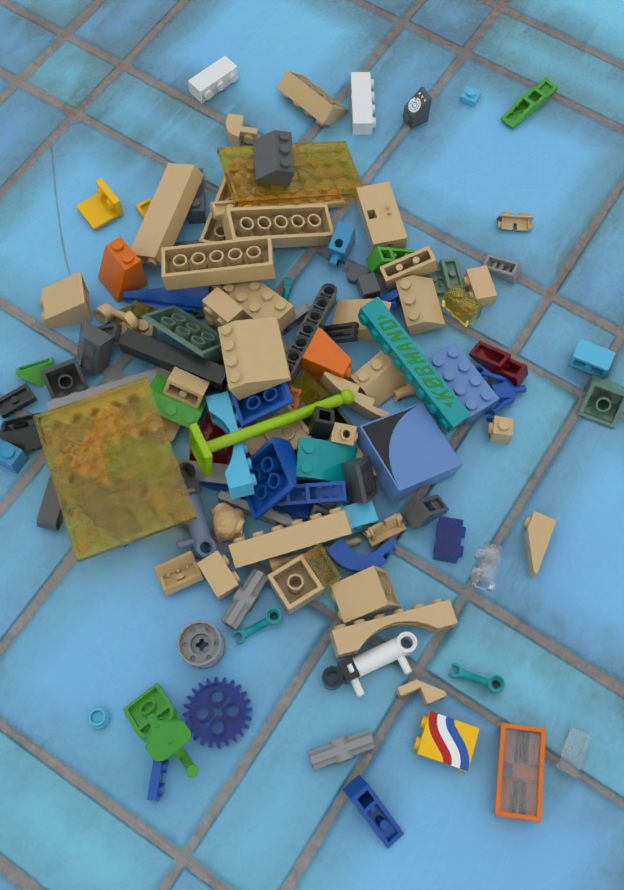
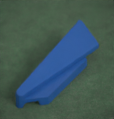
(161, 298)

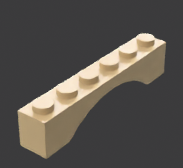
(432, 617)

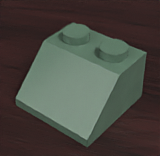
(603, 401)

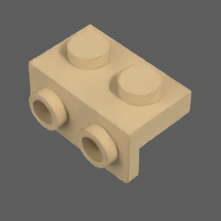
(178, 573)

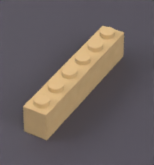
(290, 538)

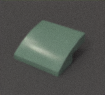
(447, 275)

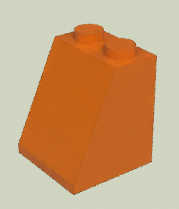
(121, 269)
(326, 356)

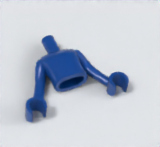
(505, 391)

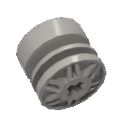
(192, 636)

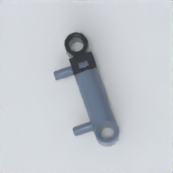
(199, 527)

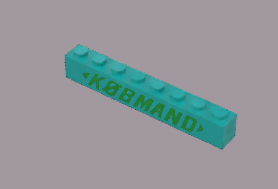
(413, 365)

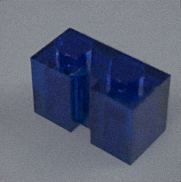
(448, 539)

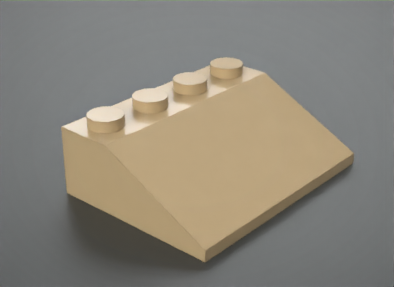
(253, 355)

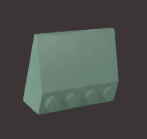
(187, 331)

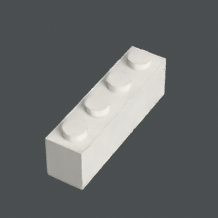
(361, 103)

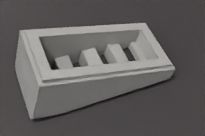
(506, 275)

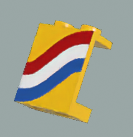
(446, 741)

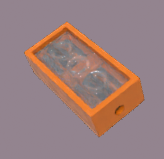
(520, 772)

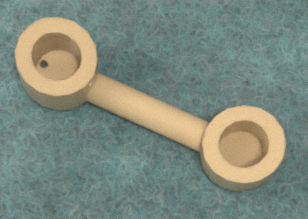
(106, 313)

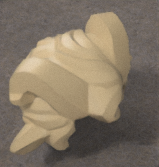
(227, 522)

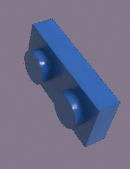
(156, 787)

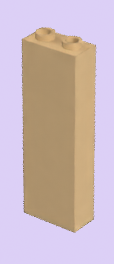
(167, 212)

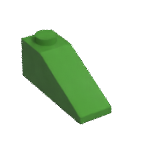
(384, 255)

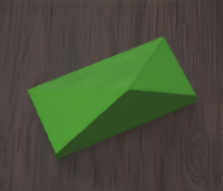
(32, 373)

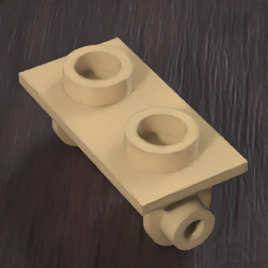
(522, 221)
(384, 530)

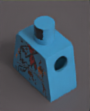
(341, 244)

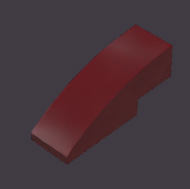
(499, 362)

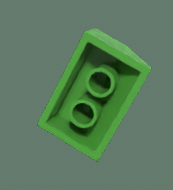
(173, 409)

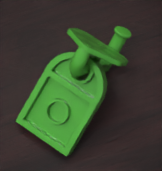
(158, 725)

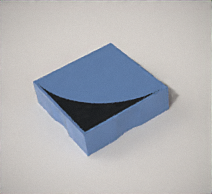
(407, 451)

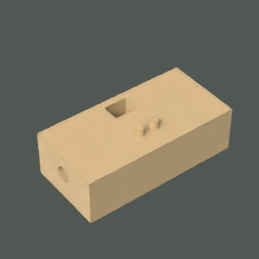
(380, 216)

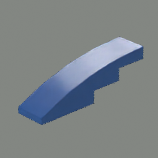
(315, 493)

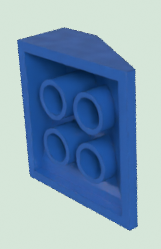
(262, 403)
(274, 473)

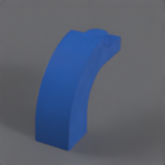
(352, 561)

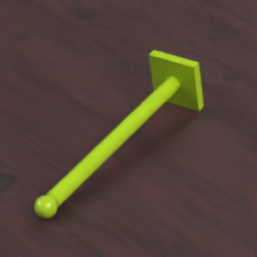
(202, 449)

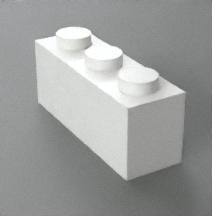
(213, 79)

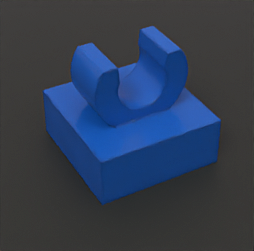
(390, 297)

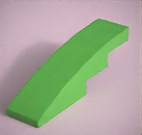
(529, 103)

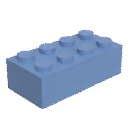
(464, 381)

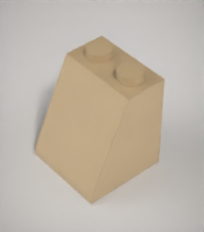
(66, 302)
(364, 595)

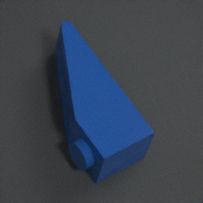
(373, 811)

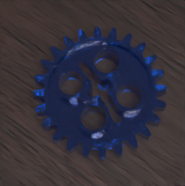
(203, 699)

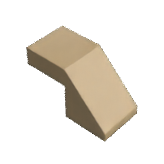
(427, 692)

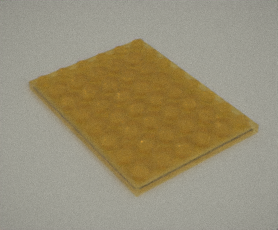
(113, 469)

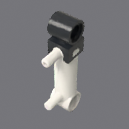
(355, 667)

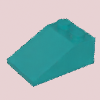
(321, 460)

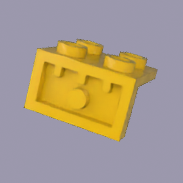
(101, 207)

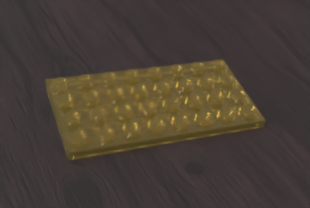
(320, 173)

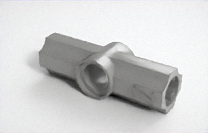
(244, 599)
(341, 749)

